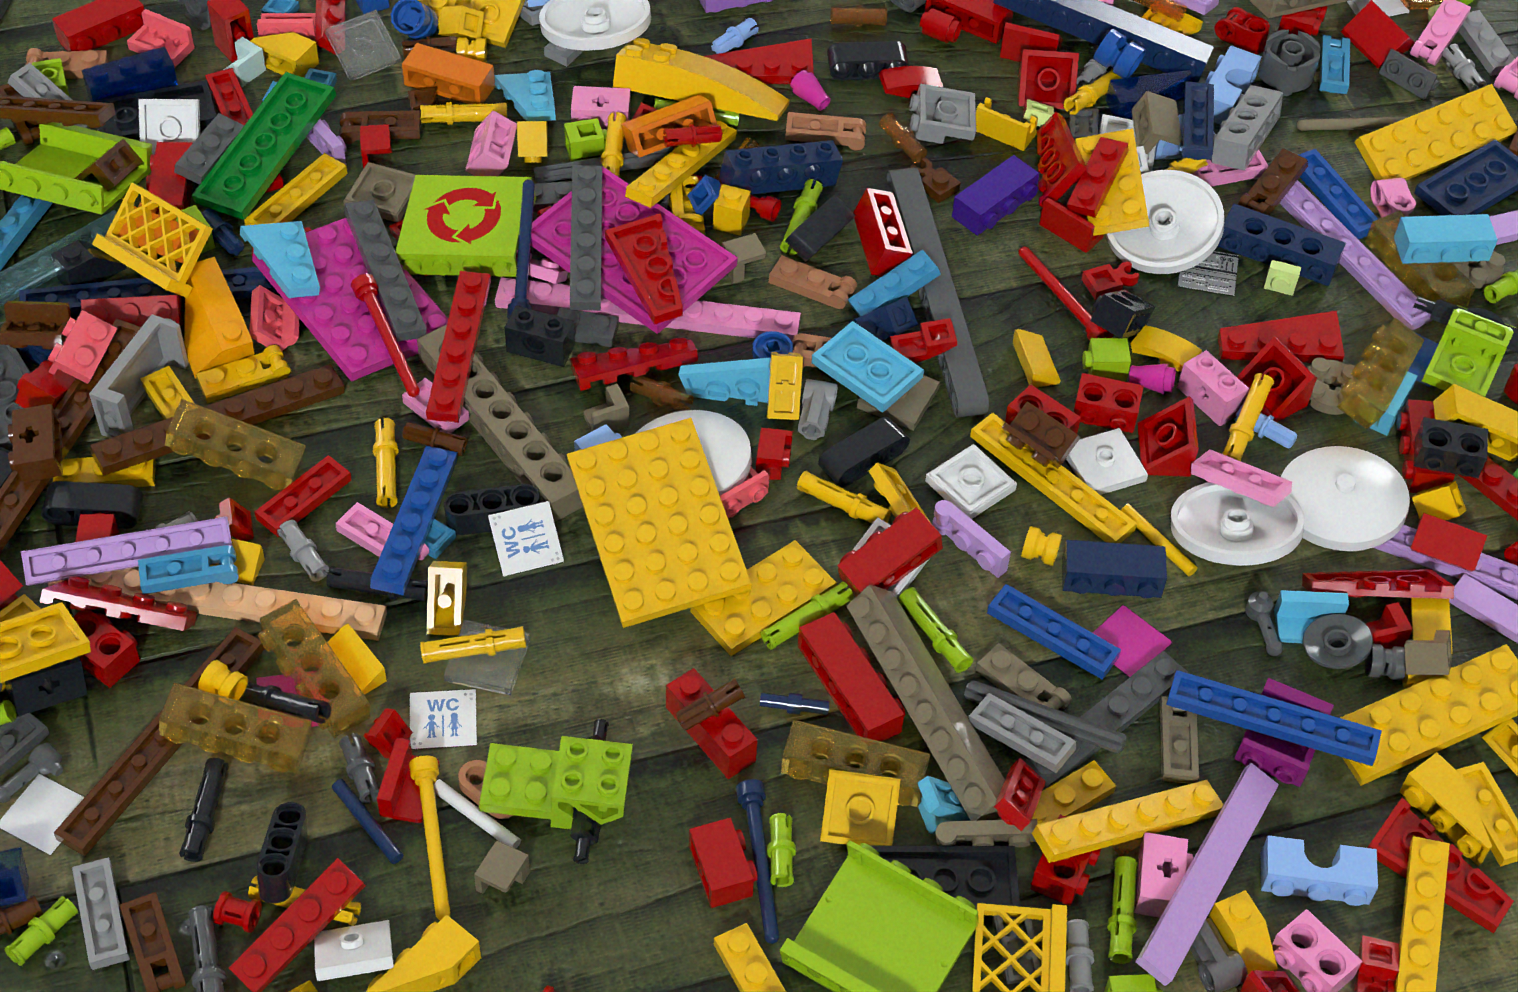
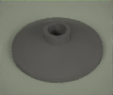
(1337, 631)

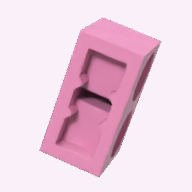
(491, 146)
(1320, 951)

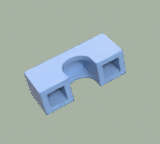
(1232, 76)
(1289, 872)

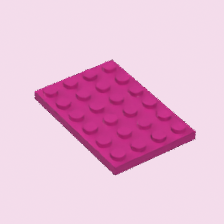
(695, 257)
(337, 316)

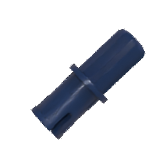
(223, 232)

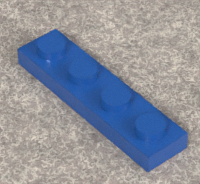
(1337, 195)
(1054, 631)

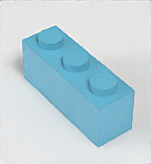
(1445, 238)

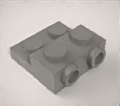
(942, 114)

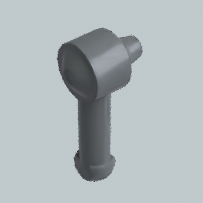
(1258, 609)
(42, 760)

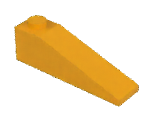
(213, 321)

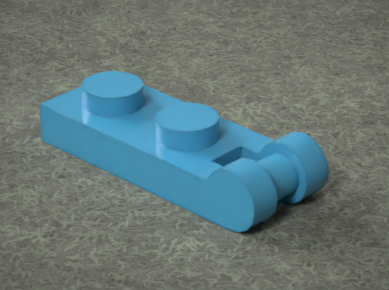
(1334, 64)
(188, 569)

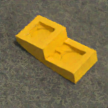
(1165, 346)

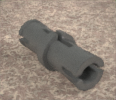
(360, 767)

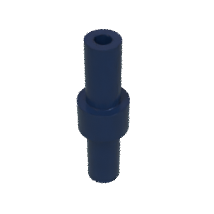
(794, 703)

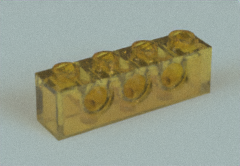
(1426, 280)
(1380, 372)
(225, 431)
(293, 624)
(223, 713)
(845, 749)

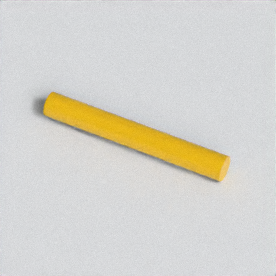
(1158, 539)

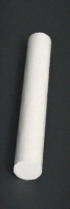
(472, 812)

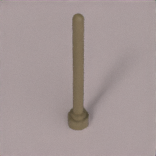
(1347, 123)

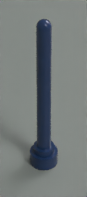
(523, 248)
(751, 797)

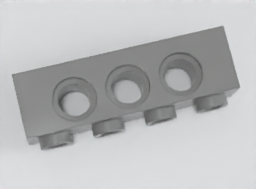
(1246, 127)

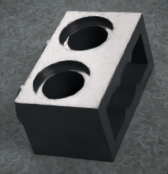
(1121, 313)
(1451, 447)

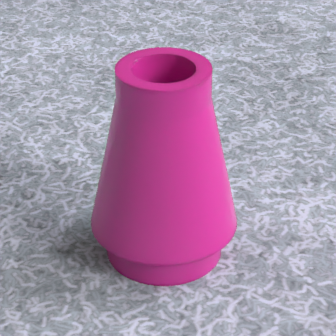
(809, 89)
(1154, 377)

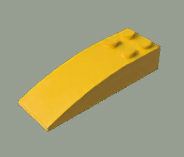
(682, 74)

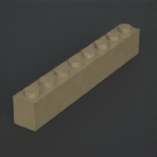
(929, 701)

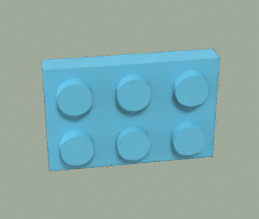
(867, 366)

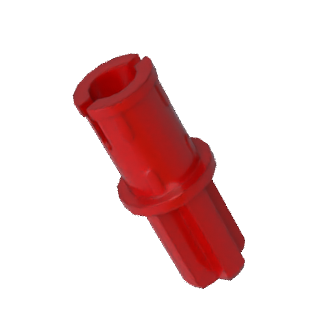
(692, 135)

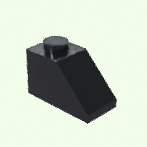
(84, 264)

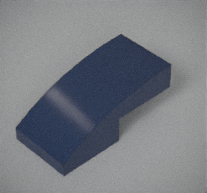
(888, 319)

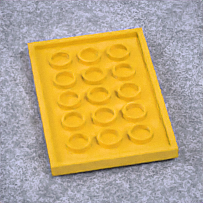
(658, 522)

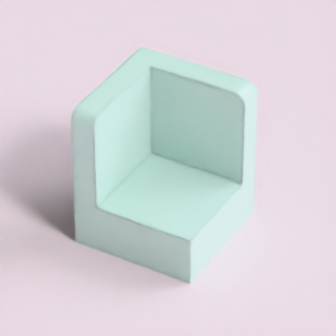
(249, 62)

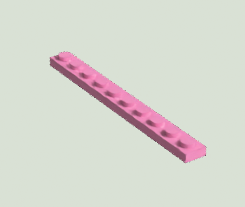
(699, 317)

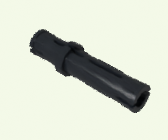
(361, 580)
(288, 703)
(201, 820)

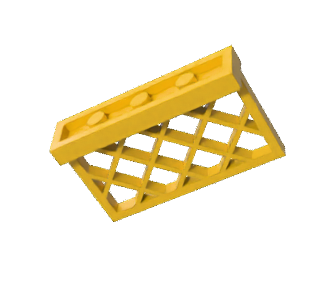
(148, 264)
(1051, 953)

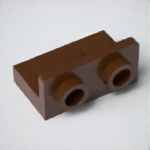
(1041, 435)

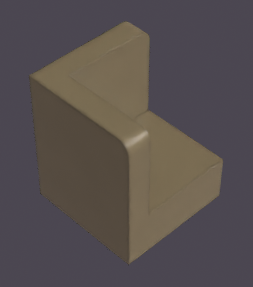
(747, 250)
(613, 413)
(1429, 656)
(502, 868)

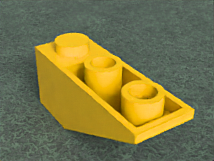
(1446, 801)
(433, 962)

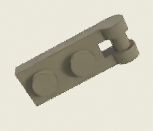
(1017, 678)
(1178, 744)
(983, 833)

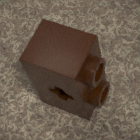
(36, 443)

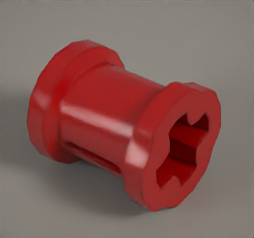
(237, 911)

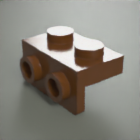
(34, 324)

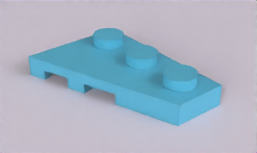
(530, 93)
(286, 254)
(728, 379)

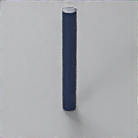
(367, 821)

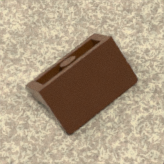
(113, 165)

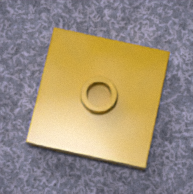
(860, 808)

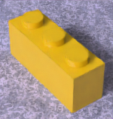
(1472, 409)

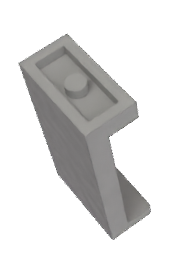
(120, 388)

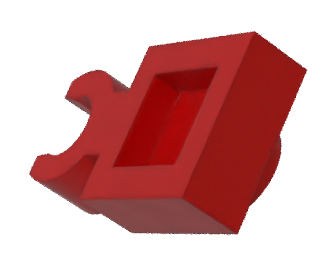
(1106, 279)

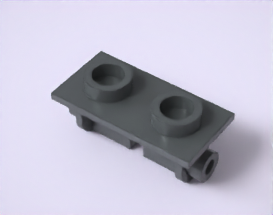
(1409, 74)

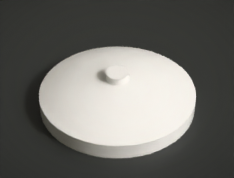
(594, 22)
(1182, 228)
(723, 444)
(1348, 497)
(1234, 527)

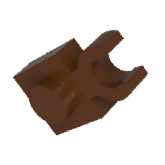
(937, 183)

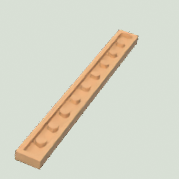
(254, 602)

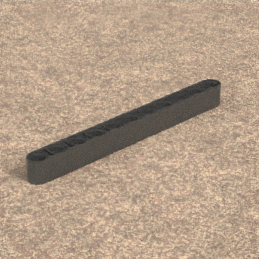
(939, 296)

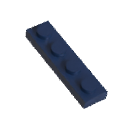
(1198, 121)

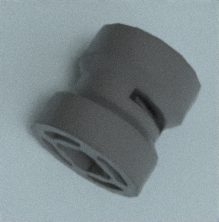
(1386, 662)

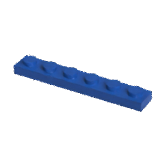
(413, 521)
(1274, 718)

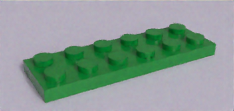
(264, 145)

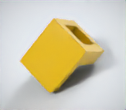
(461, 22)
(1440, 501)

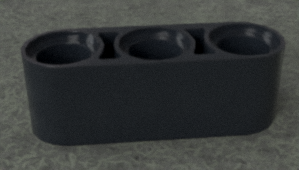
(865, 59)
(820, 228)
(862, 450)
(69, 499)
(469, 510)
(282, 853)

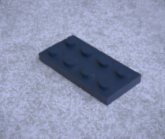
(1472, 182)

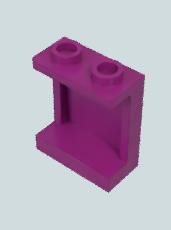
(1275, 756)

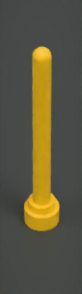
(424, 772)

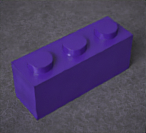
(995, 195)

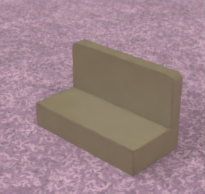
(1156, 120)

